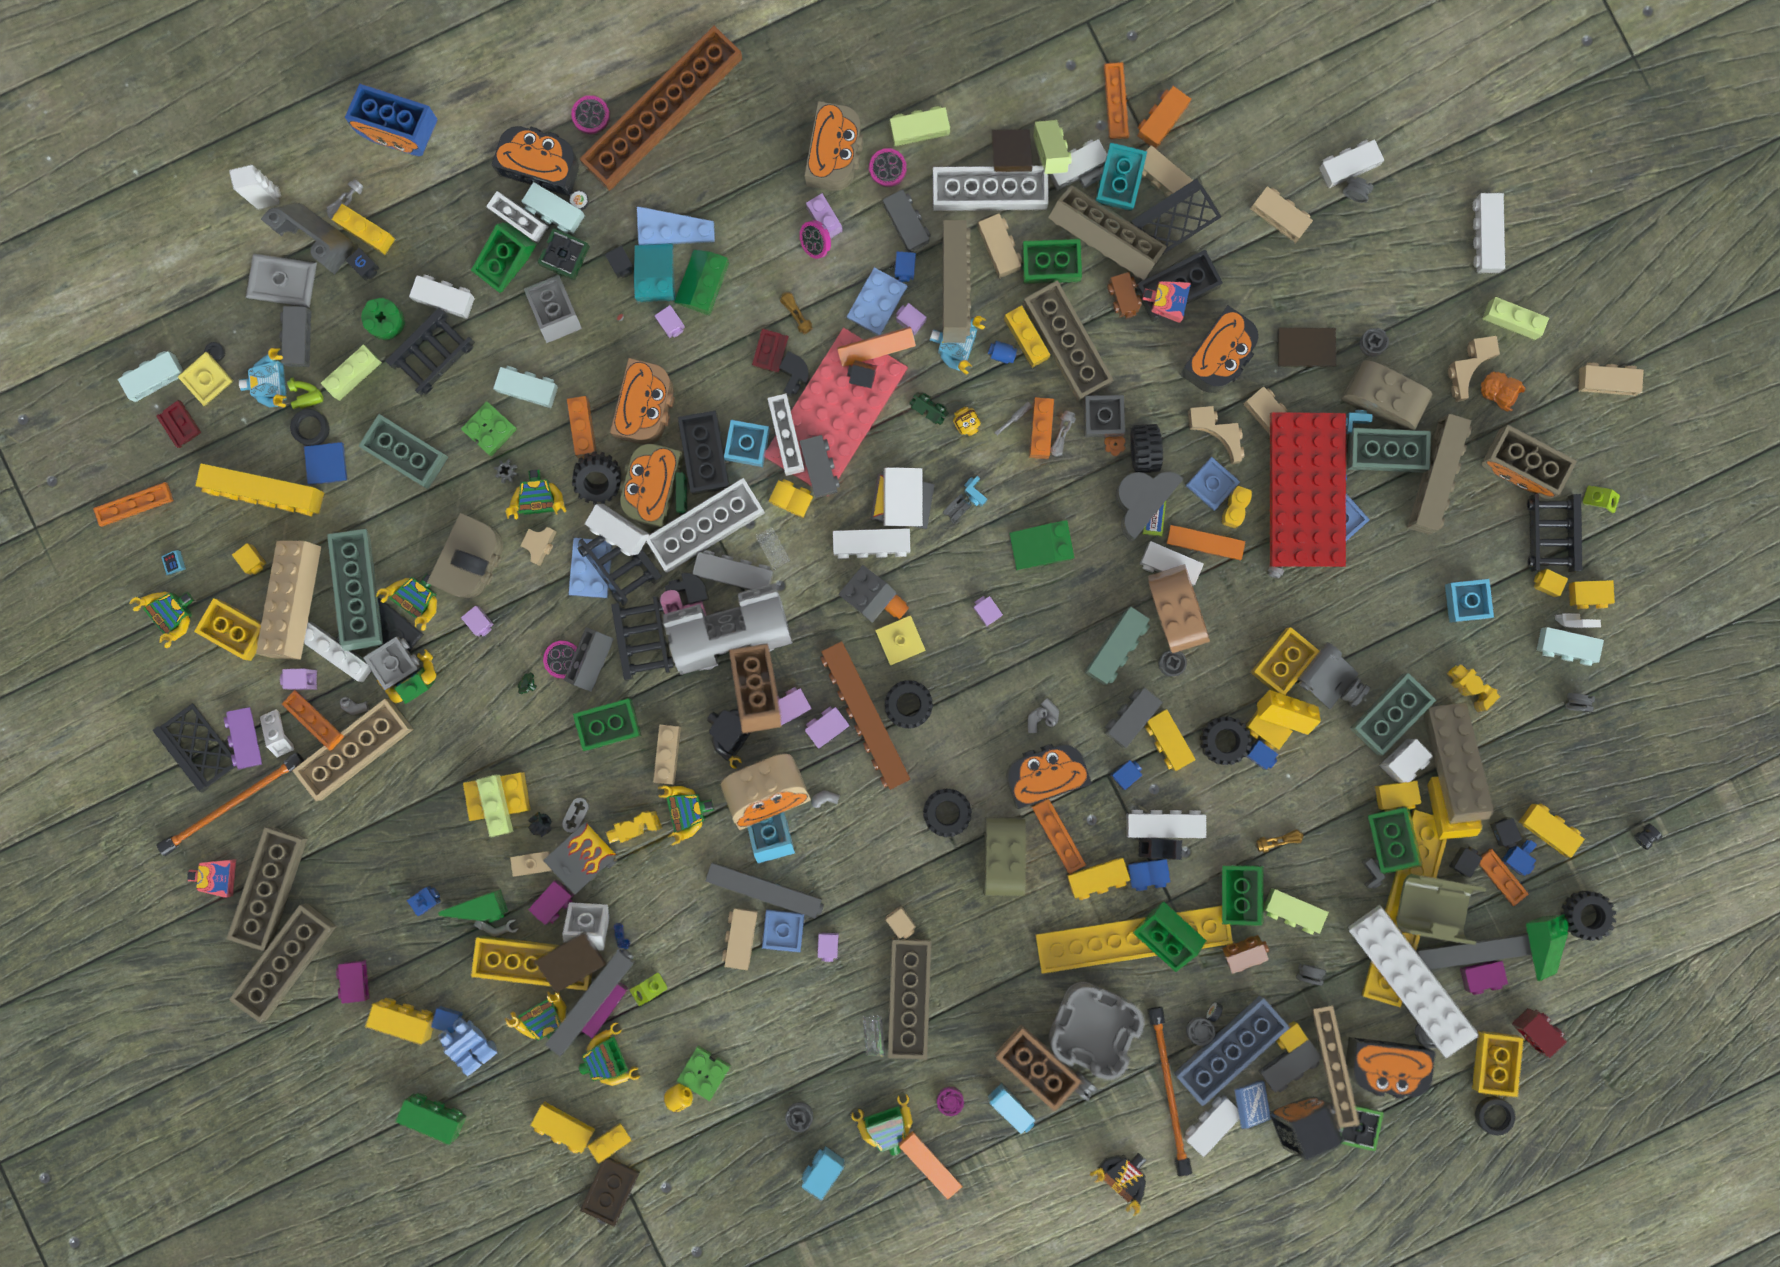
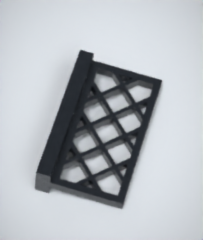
(1172, 201)
(180, 755)

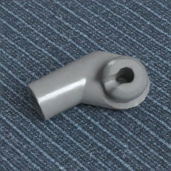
(353, 708)
(1053, 713)
(1034, 717)
(824, 796)

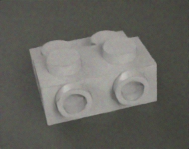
(392, 662)

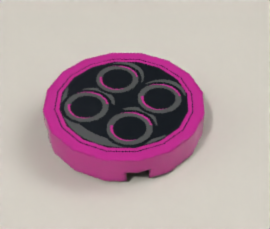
(590, 114)
(887, 167)
(815, 239)
(558, 658)

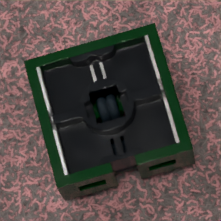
(563, 254)

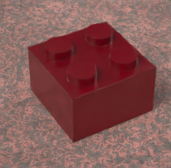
(1539, 1032)

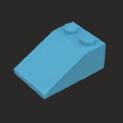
(771, 838)

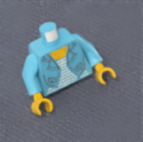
(957, 354)
(267, 380)

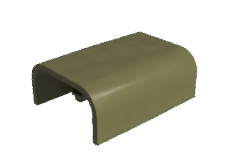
(1435, 907)

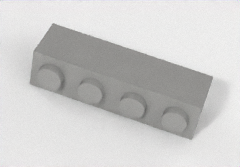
(730, 572)

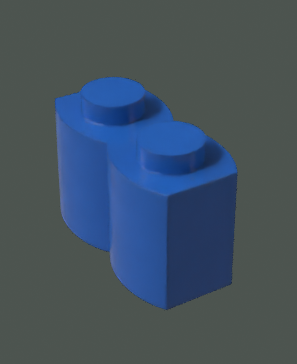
(1148, 873)

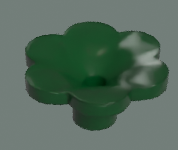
(526, 683)

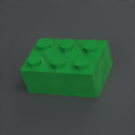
(1051, 261)
(607, 724)
(1395, 840)
(431, 1118)

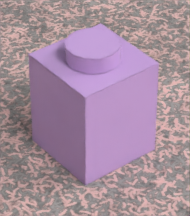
(910, 317)
(670, 322)
(987, 610)
(477, 621)
(828, 946)

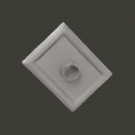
(281, 280)

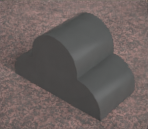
(1141, 499)

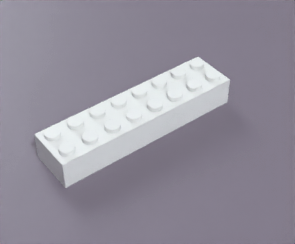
(1413, 981)

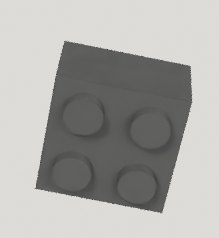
(1104, 416)
(867, 593)

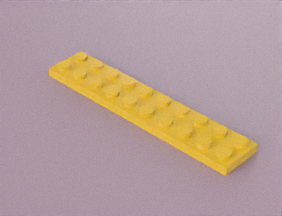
(1431, 853)
(1117, 942)

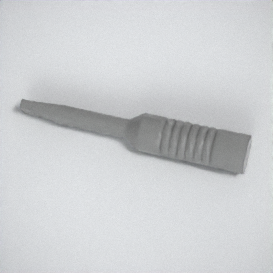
(1016, 416)

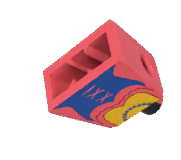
(1169, 299)
(215, 877)

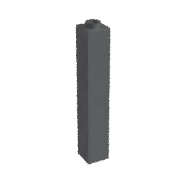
(764, 890)
(1483, 951)
(590, 1002)

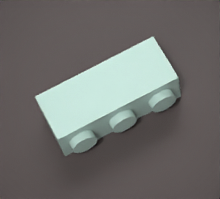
(552, 209)
(150, 376)
(526, 386)
(1569, 646)

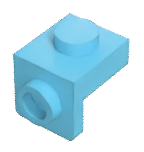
(1358, 417)
(975, 496)

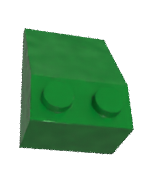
(503, 256)
(1042, 545)
(482, 908)
(1547, 942)

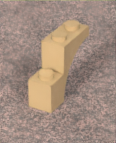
(1461, 371)
(1229, 434)

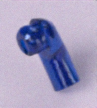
(620, 937)

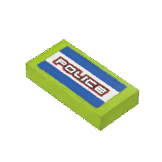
(1155, 525)

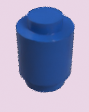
(1002, 352)

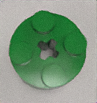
(375, 311)

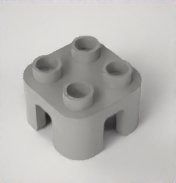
(1095, 1030)

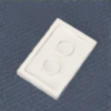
(902, 496)

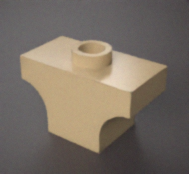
(539, 544)
(529, 863)

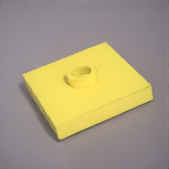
(205, 378)
(900, 640)

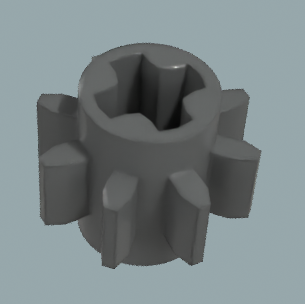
(500, 469)

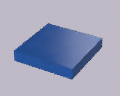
(325, 463)

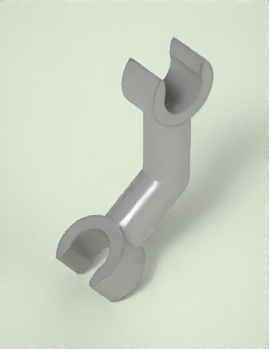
(495, 931)

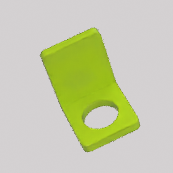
(1601, 498)
(649, 989)

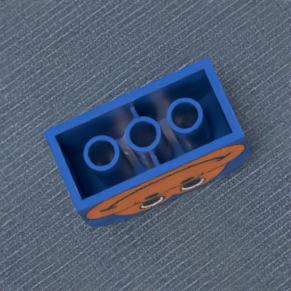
(391, 120)

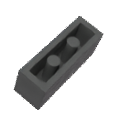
(906, 221)
(295, 336)
(819, 466)
(588, 659)
(1290, 1066)

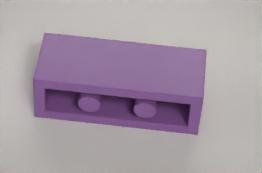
(243, 738)

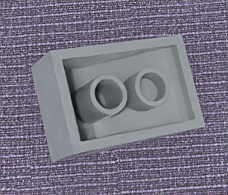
(552, 308)

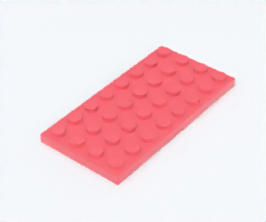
(840, 409)

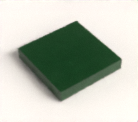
(681, 493)

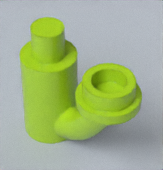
(305, 400)

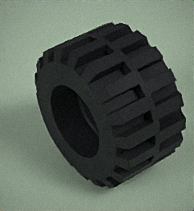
(1146, 448)
(591, 491)
(915, 688)
(1240, 733)
(954, 828)
(1603, 920)

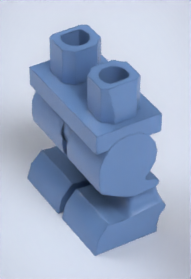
(459, 1043)

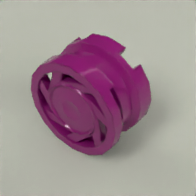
(950, 1101)

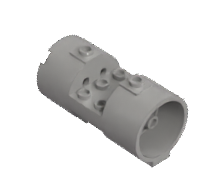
(699, 638)

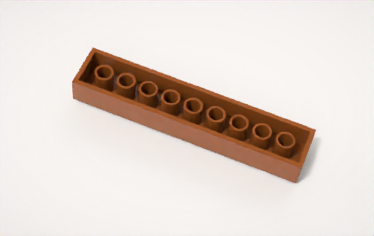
(661, 108)

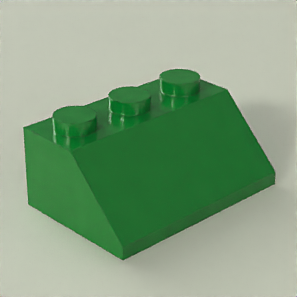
(702, 281)
(1243, 895)
(1170, 937)

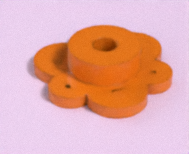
(1115, 450)

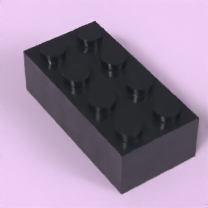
(1194, 270)
(703, 452)

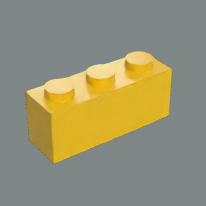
(363, 229)
(1026, 336)
(1288, 712)
(1169, 741)
(1552, 830)
(1098, 878)
(562, 1128)

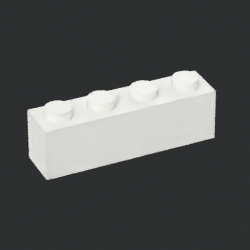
(255, 187)
(1489, 233)
(786, 434)
(871, 542)
(331, 650)
(1166, 825)

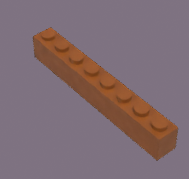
(865, 715)

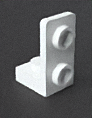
(274, 734)

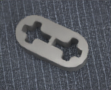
(572, 812)

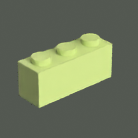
(919, 126)
(1051, 147)
(1515, 318)
(351, 372)
(494, 805)
(1295, 911)

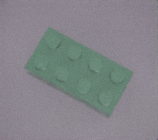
(1389, 450)
(403, 451)
(1117, 645)
(1392, 714)

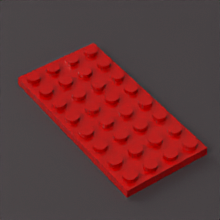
(1307, 489)

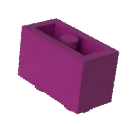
(551, 902)
(1484, 976)
(353, 981)

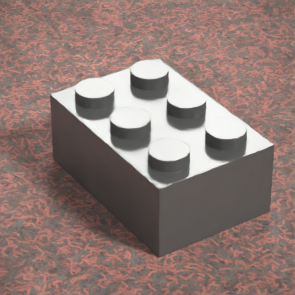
(1132, 717)

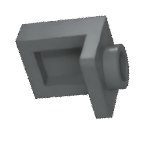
(1374, 869)

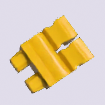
(1470, 684)
(626, 830)

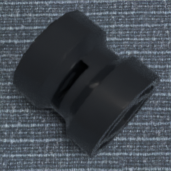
(1647, 836)

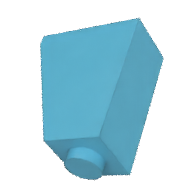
(1011, 1109)

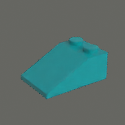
(1121, 177)
(654, 273)

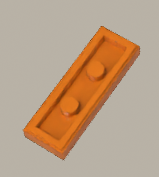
(1502, 877)

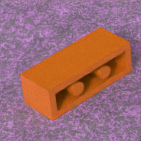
(1163, 116)
(581, 426)
(1041, 428)

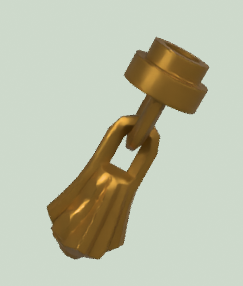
(788, 301)
(1292, 837)

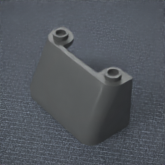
(330, 245)

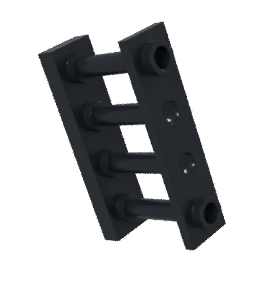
(425, 333)
(1572, 542)
(650, 572)
(623, 632)

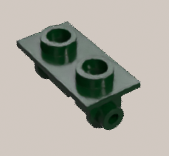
(924, 403)

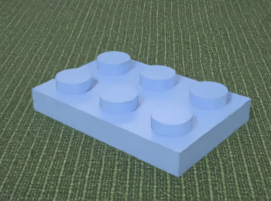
(877, 301)
(583, 577)

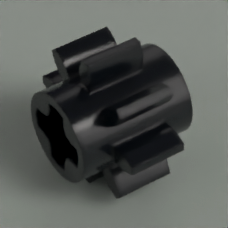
(540, 824)

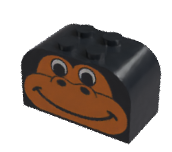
(537, 158)
(1222, 352)
(1046, 774)
(1390, 1067)
(1307, 1127)

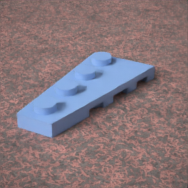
(671, 228)

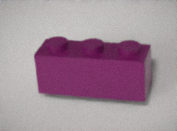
(605, 1010)

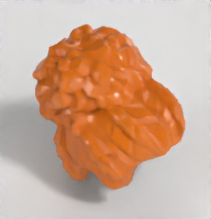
(1501, 389)

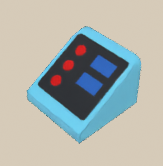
(173, 562)

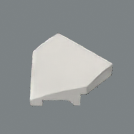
(1573, 620)

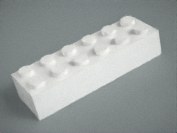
(989, 190)
(705, 525)

